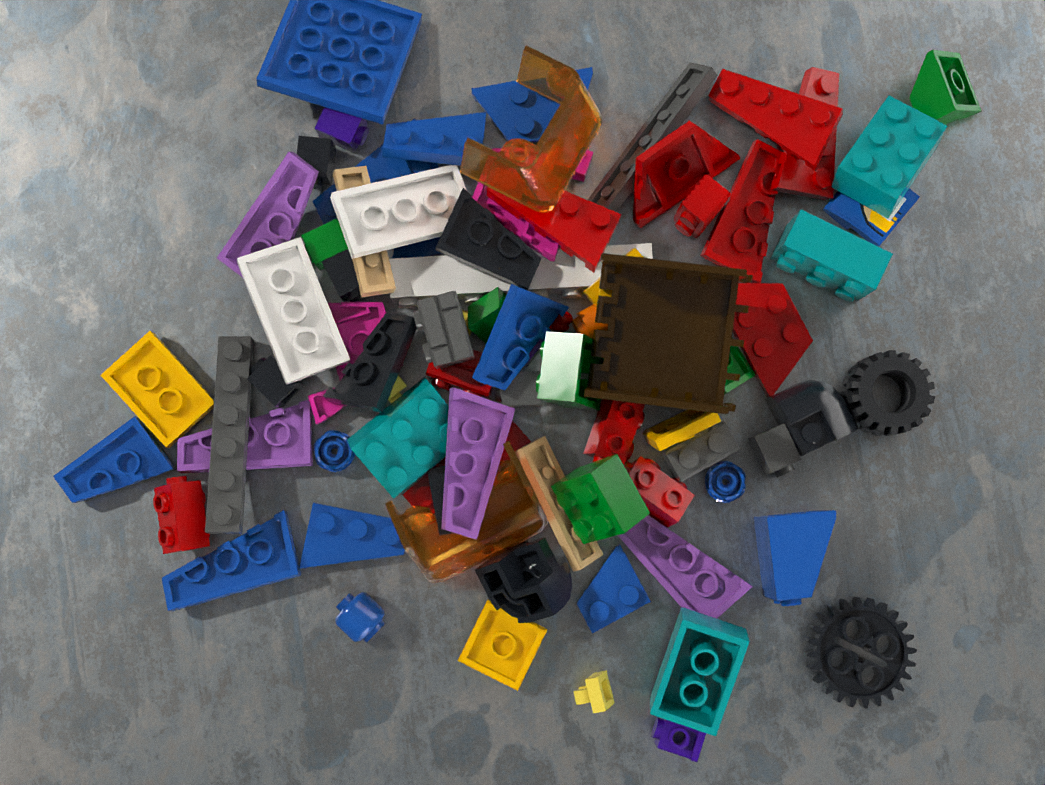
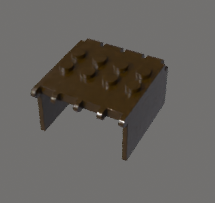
(665, 333)

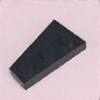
(485, 244)
(374, 373)

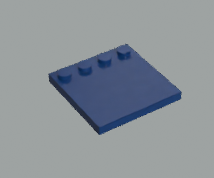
(341, 54)

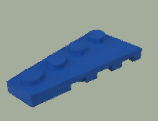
(248, 562)

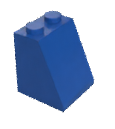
(792, 553)

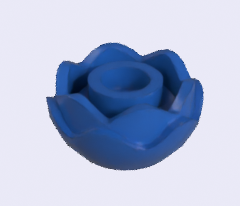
(323, 451)
(734, 476)

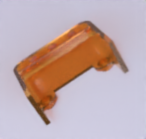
(541, 171)
(509, 519)

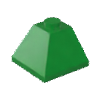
(944, 88)

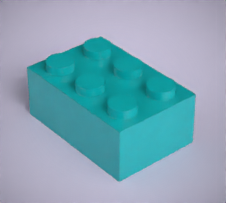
(888, 156)
(830, 257)
(404, 438)
(698, 671)

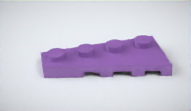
(274, 213)
(274, 441)
(473, 454)
(684, 570)

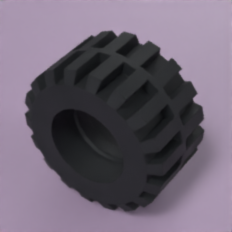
(913, 388)

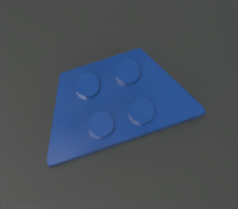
(519, 110)

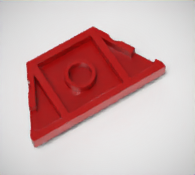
(674, 167)
(771, 332)

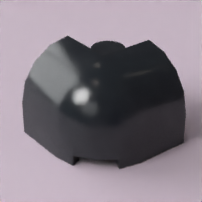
(812, 414)
(526, 581)

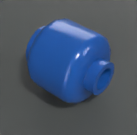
(360, 617)

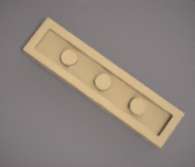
(372, 270)
(544, 471)

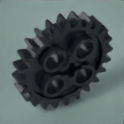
(847, 678)

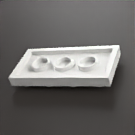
(397, 210)
(293, 310)

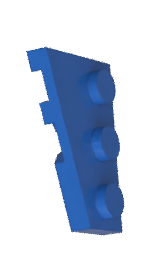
(433, 139)
(516, 331)
(114, 463)
(347, 536)

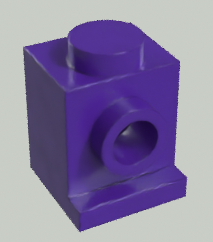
(690, 746)

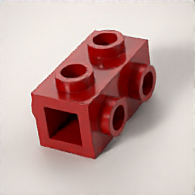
(614, 430)
(663, 495)
(181, 515)

